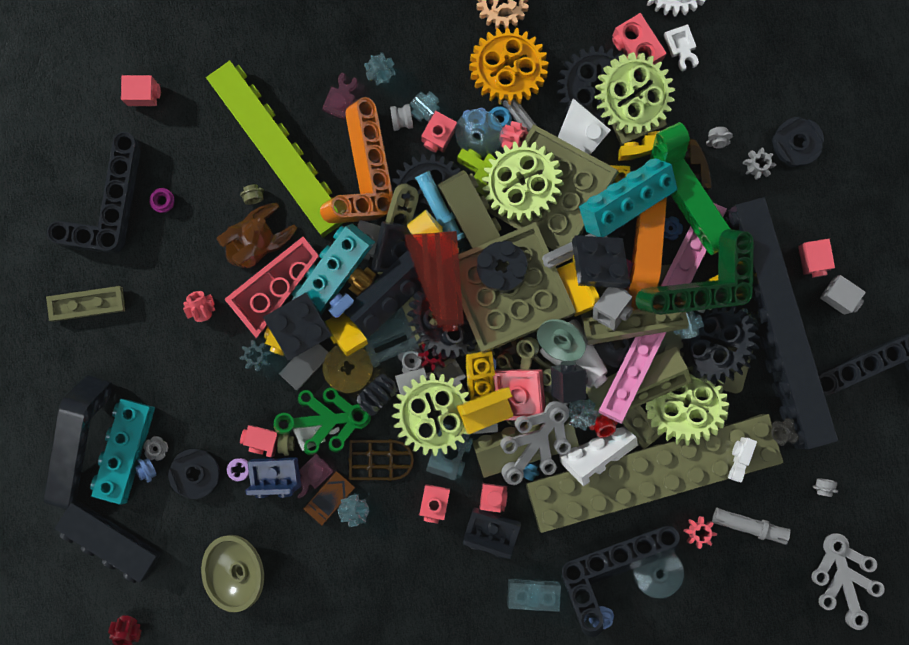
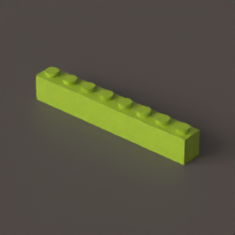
(273, 144)

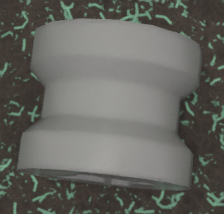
(401, 117)

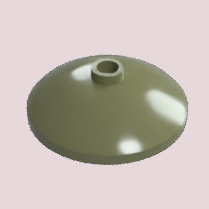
(232, 573)

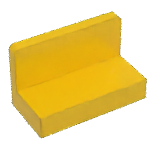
(582, 297)
(486, 410)

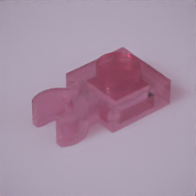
(340, 99)
(314, 473)

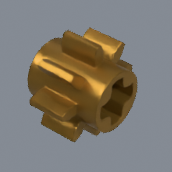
(361, 280)

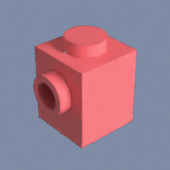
(139, 90)
(438, 132)
(816, 257)
(434, 503)

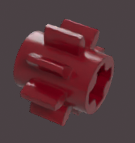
(433, 362)
(124, 631)

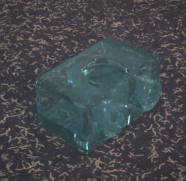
(450, 467)
(533, 595)

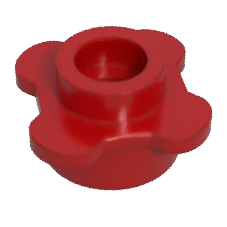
(604, 426)

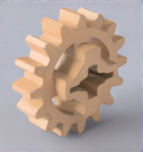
(509, 10)

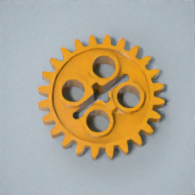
(496, 49)

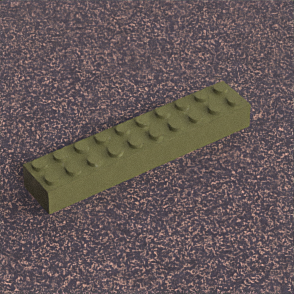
(650, 474)

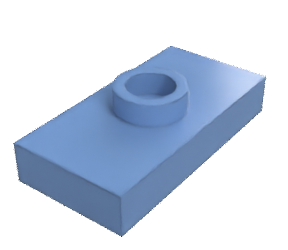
(339, 304)

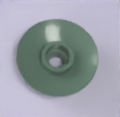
(561, 340)

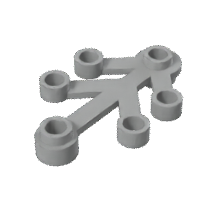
(536, 440)
(844, 577)

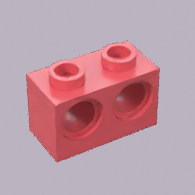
(645, 39)

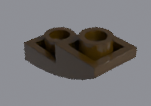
(696, 160)

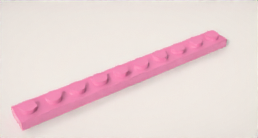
(645, 347)

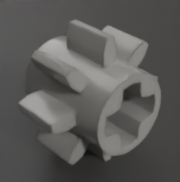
(765, 160)

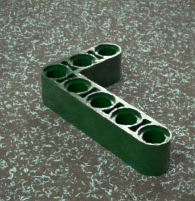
(731, 289)

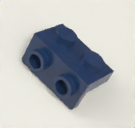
(273, 477)

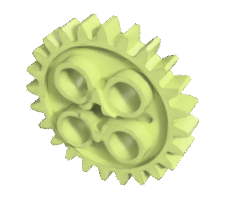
(623, 74)
(513, 161)
(411, 421)
(681, 425)

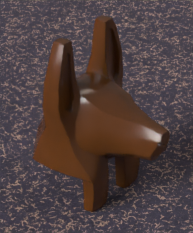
(252, 238)

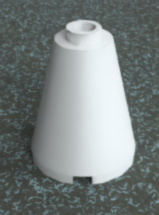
(590, 361)

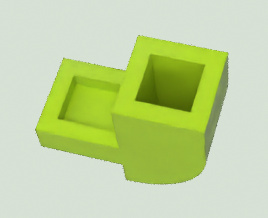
(473, 161)

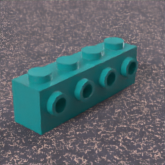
(628, 197)
(335, 266)
(122, 451)

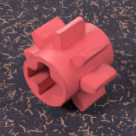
(513, 133)
(199, 306)
(704, 538)

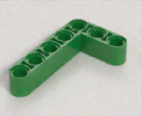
(691, 198)

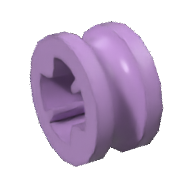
(234, 463)

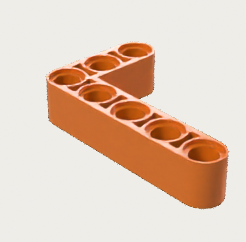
(366, 170)
(647, 250)

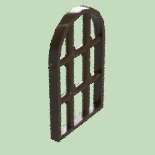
(371, 466)

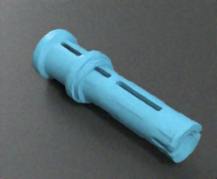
(437, 204)

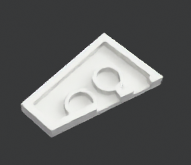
(582, 128)
(594, 455)

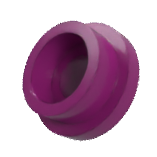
(159, 193)

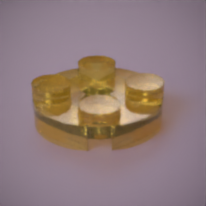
(339, 380)

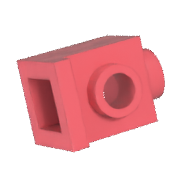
(259, 440)
(493, 497)

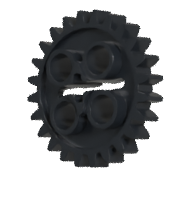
(575, 82)
(419, 168)
(434, 336)
(709, 364)

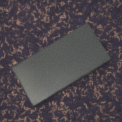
(304, 366)

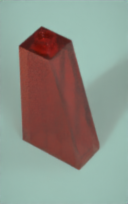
(438, 271)

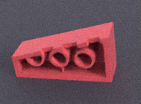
(272, 285)

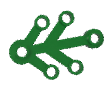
(326, 420)

